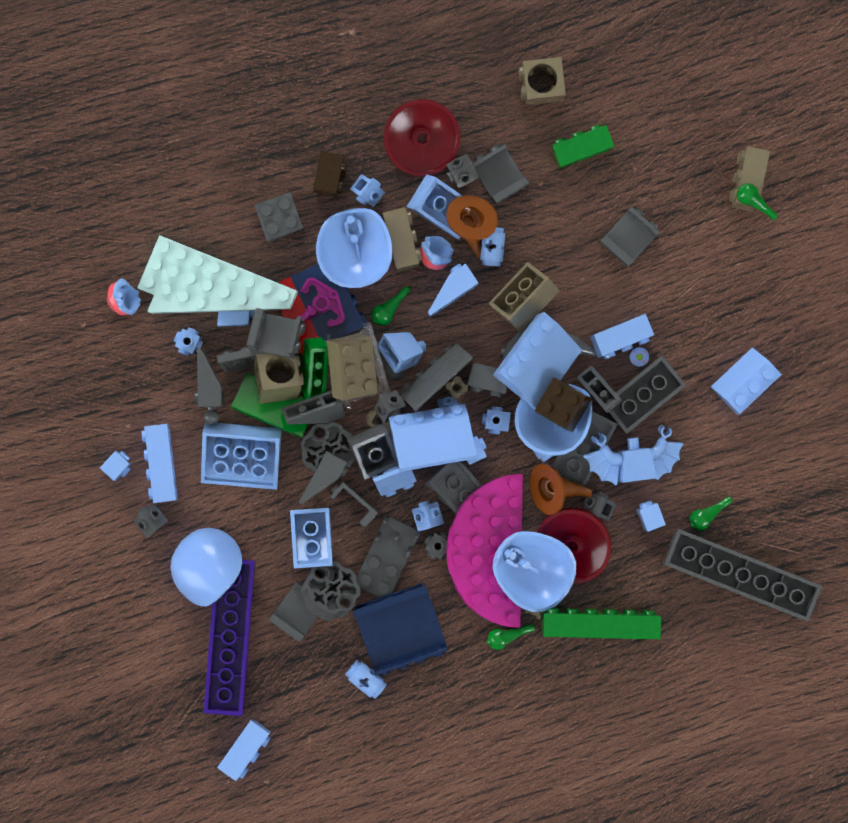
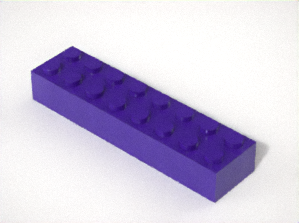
(230, 646)

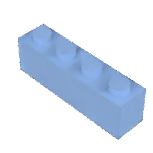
(161, 463)

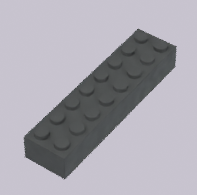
(742, 574)

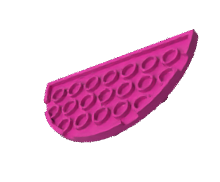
(472, 541)

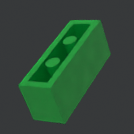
(582, 146)
(314, 367)

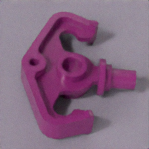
(325, 300)

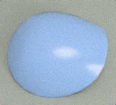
(354, 248)
(546, 436)
(205, 565)
(534, 570)

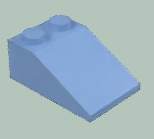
(432, 202)
(457, 284)
(392, 480)
(311, 537)

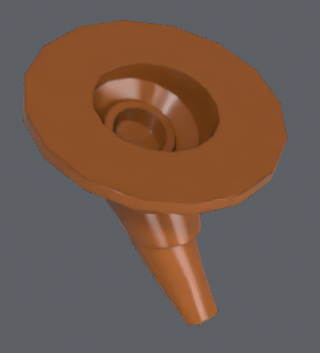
(472, 219)
(551, 489)

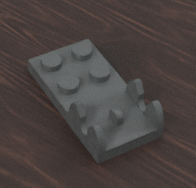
(238, 360)
(573, 464)
(453, 484)
(387, 557)

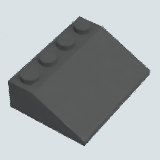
(436, 377)

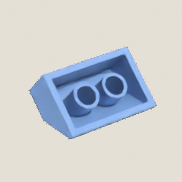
(745, 381)

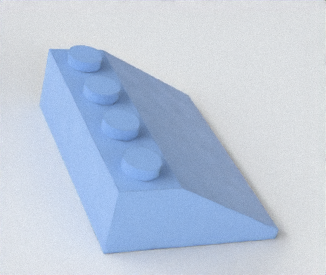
(536, 358)
(432, 437)
(241, 455)

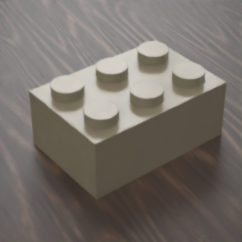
(751, 170)
(402, 239)
(524, 297)
(352, 366)

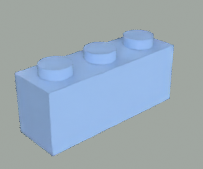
(622, 337)
(244, 750)

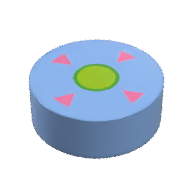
(639, 357)

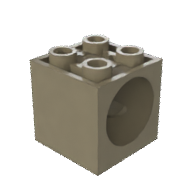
(553, 67)
(273, 392)

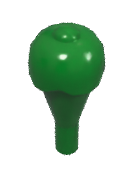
(748, 195)
(383, 313)
(702, 518)
(500, 638)

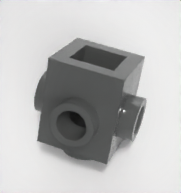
(461, 171)
(389, 405)
(599, 505)
(150, 520)
(430, 542)

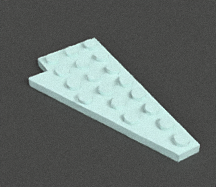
(197, 282)

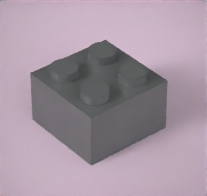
(279, 217)
(482, 378)
(373, 451)

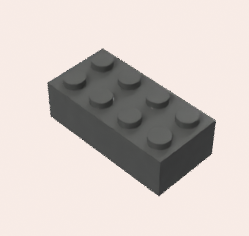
(645, 394)

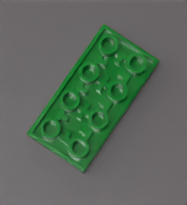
(271, 413)

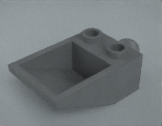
(210, 388)

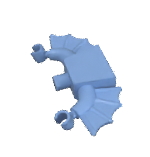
(634, 462)

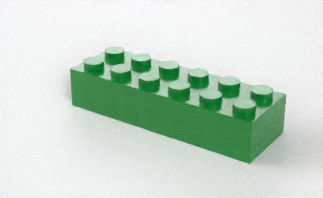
(601, 624)

